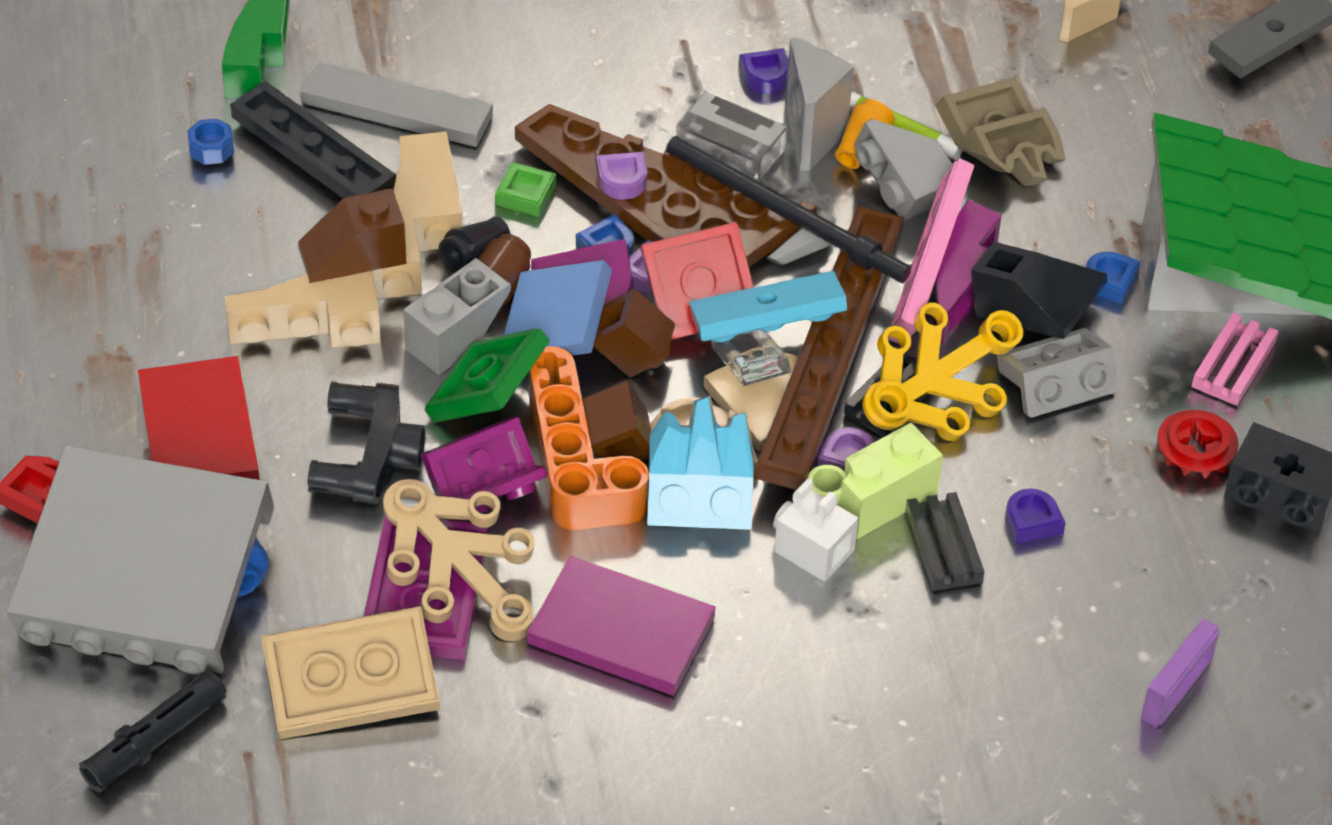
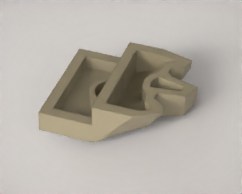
(1002, 130)

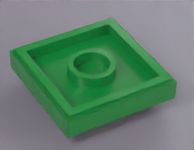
(486, 375)

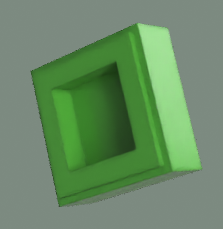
(525, 189)

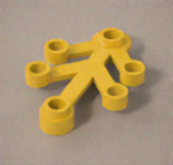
(936, 376)

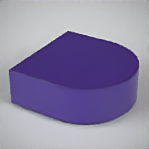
(764, 70)
(1033, 516)

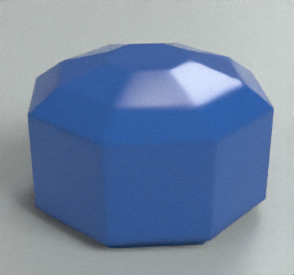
(210, 141)

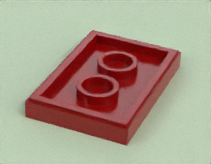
(199, 416)

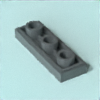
(1270, 34)

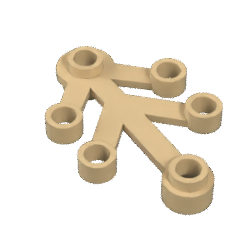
(456, 550)

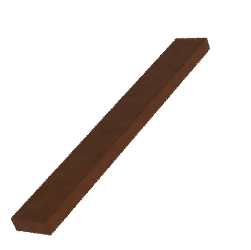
(825, 362)

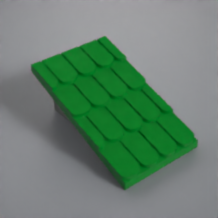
(1234, 226)

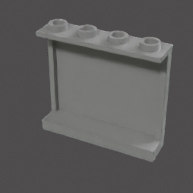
(138, 559)

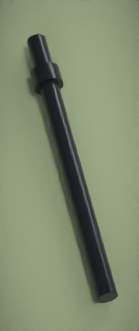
(861, 249)

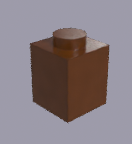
(634, 333)
(618, 423)

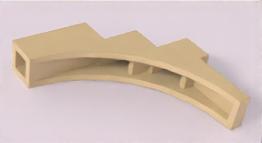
(349, 304)

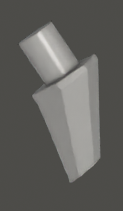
(799, 244)

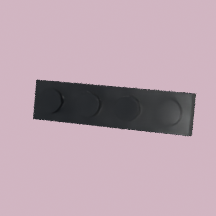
(310, 142)

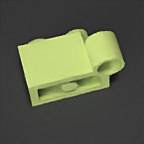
(883, 477)

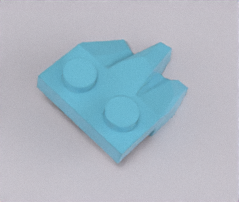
(700, 471)

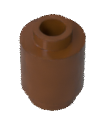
(507, 257)

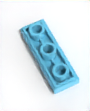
(768, 307)

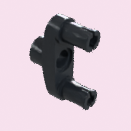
(387, 446)

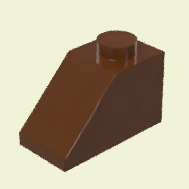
(355, 237)

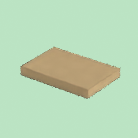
(350, 672)

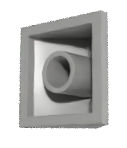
(816, 100)

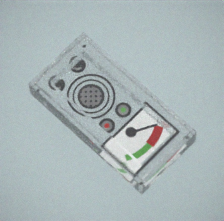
(753, 357)

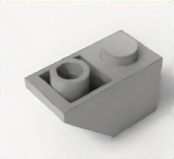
(903, 165)
(453, 315)

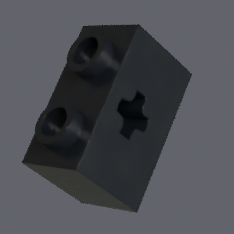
(1282, 477)

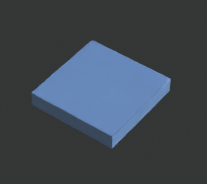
(562, 303)

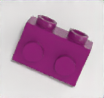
(485, 460)

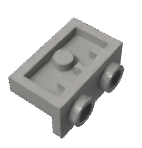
(1060, 371)

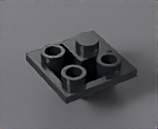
(1035, 287)

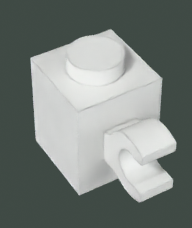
(815, 532)

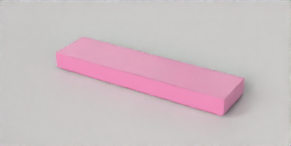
(932, 245)

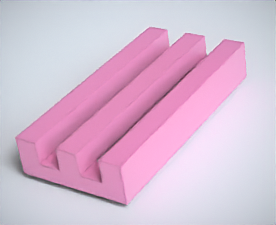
(1247, 334)

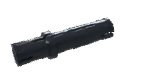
(136, 742)

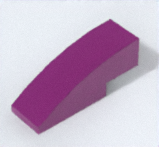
(970, 238)

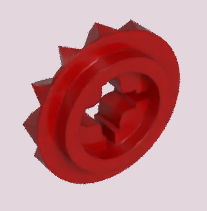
(1210, 432)

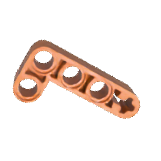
(578, 487)

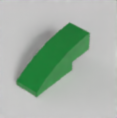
(253, 43)

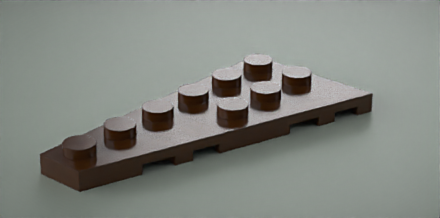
(676, 194)

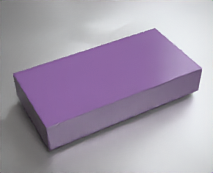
(1180, 673)

